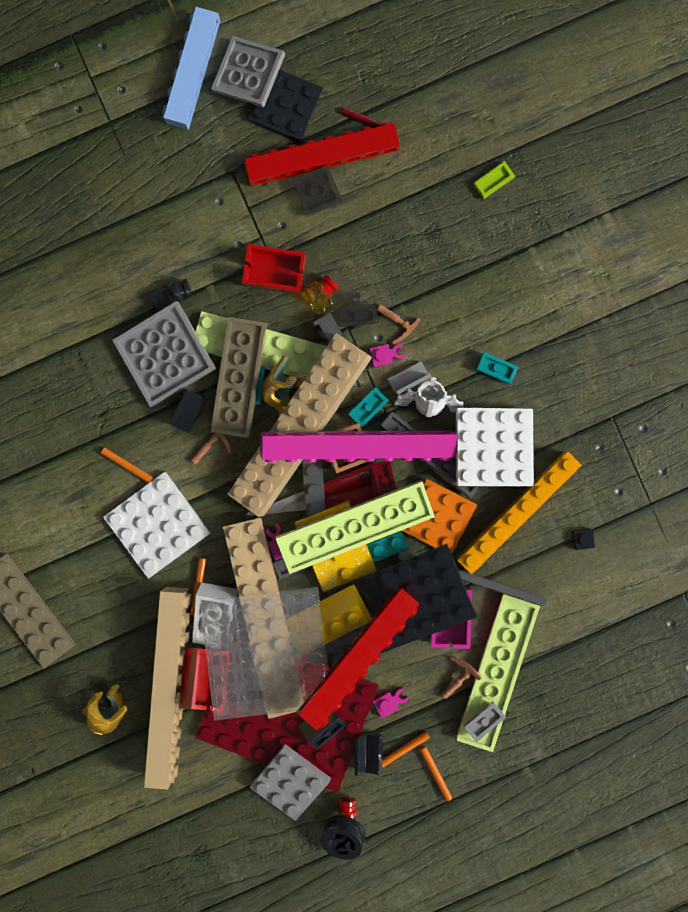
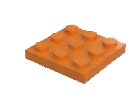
(450, 518)

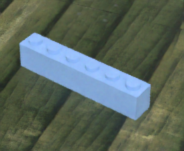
(192, 68)

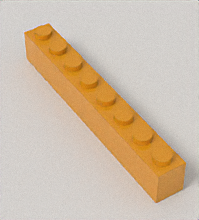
(518, 512)

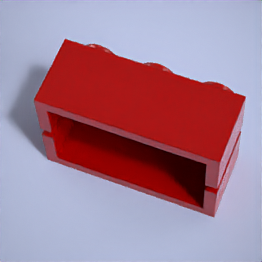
(274, 269)
(195, 681)

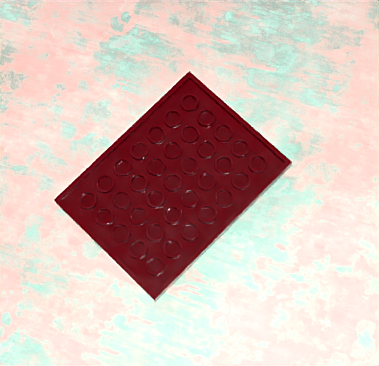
(263, 737)

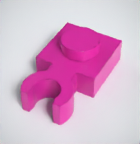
(383, 355)
(273, 544)
(387, 703)

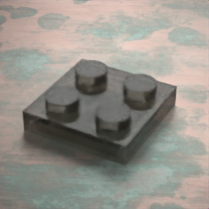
(317, 190)

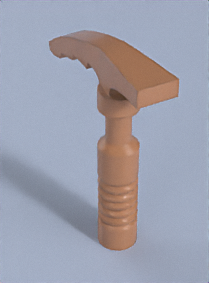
(394, 317)
(206, 446)
(458, 682)

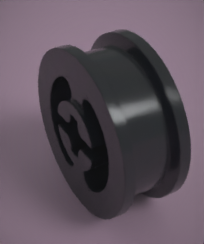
(343, 837)

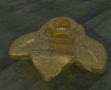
(314, 295)

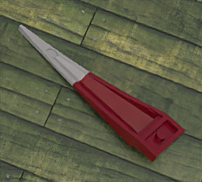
(352, 487)

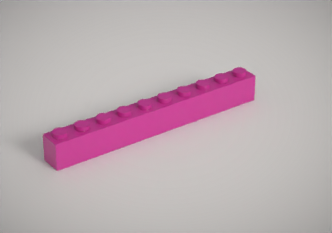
(357, 445)

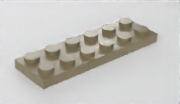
(238, 377)
(31, 615)

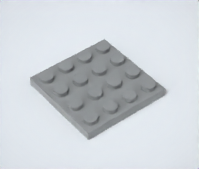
(164, 354)

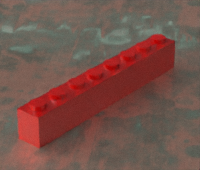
(314, 155)
(357, 658)

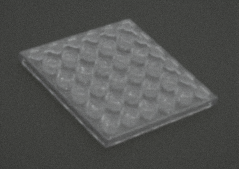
(263, 651)

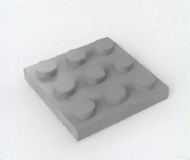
(248, 71)
(290, 782)

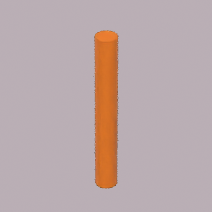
(127, 465)
(199, 579)
(405, 748)
(435, 773)

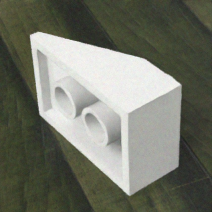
(208, 592)

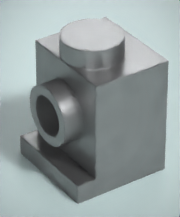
(328, 327)

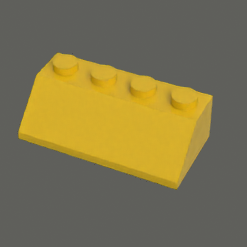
(343, 613)

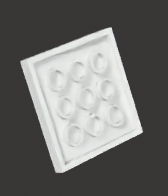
(494, 447)
(157, 525)

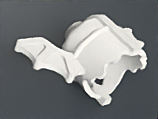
(429, 399)

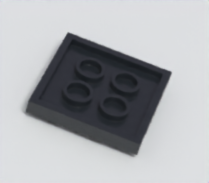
(288, 106)

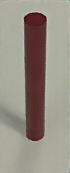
(361, 118)

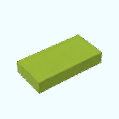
(493, 180)

